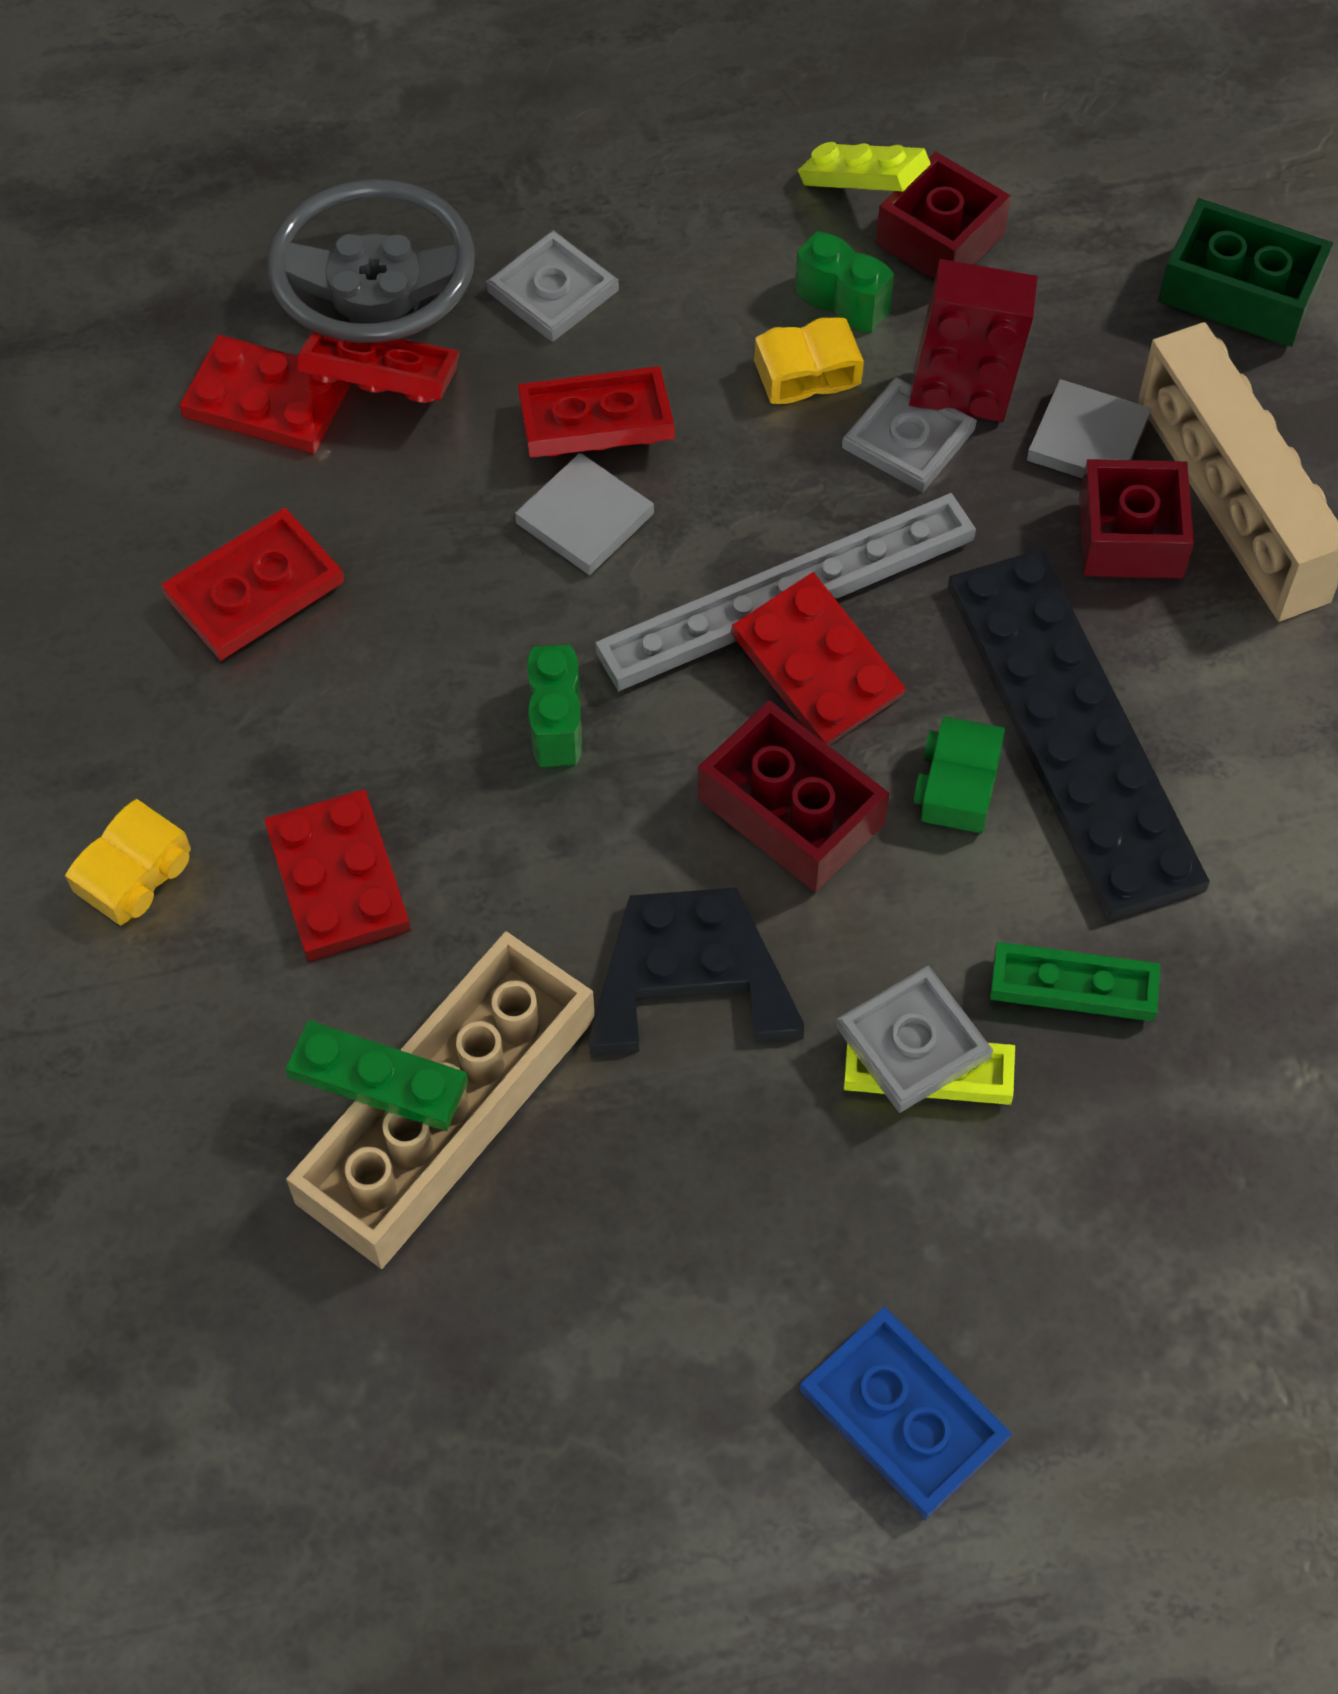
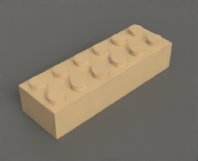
(1243, 470)
(386, 1173)

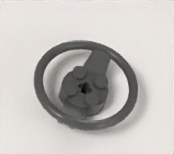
(373, 274)

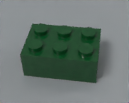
(1245, 272)

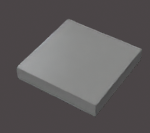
(552, 286)
(1086, 426)
(907, 439)
(584, 513)
(914, 1038)

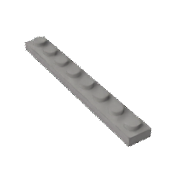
(840, 566)

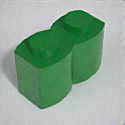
(844, 281)
(554, 705)
(961, 774)

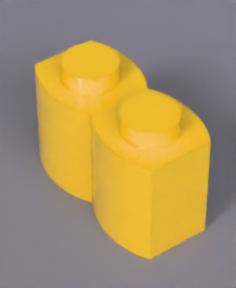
(808, 360)
(129, 862)

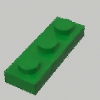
(1075, 981)
(377, 1075)

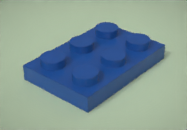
(905, 1412)

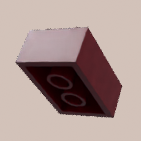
(973, 339)
(792, 795)

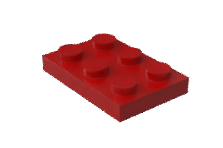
(395, 365)
(262, 395)
(596, 412)
(252, 583)
(817, 660)
(337, 875)

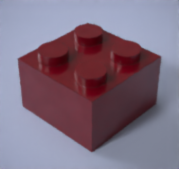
(942, 216)
(1135, 518)

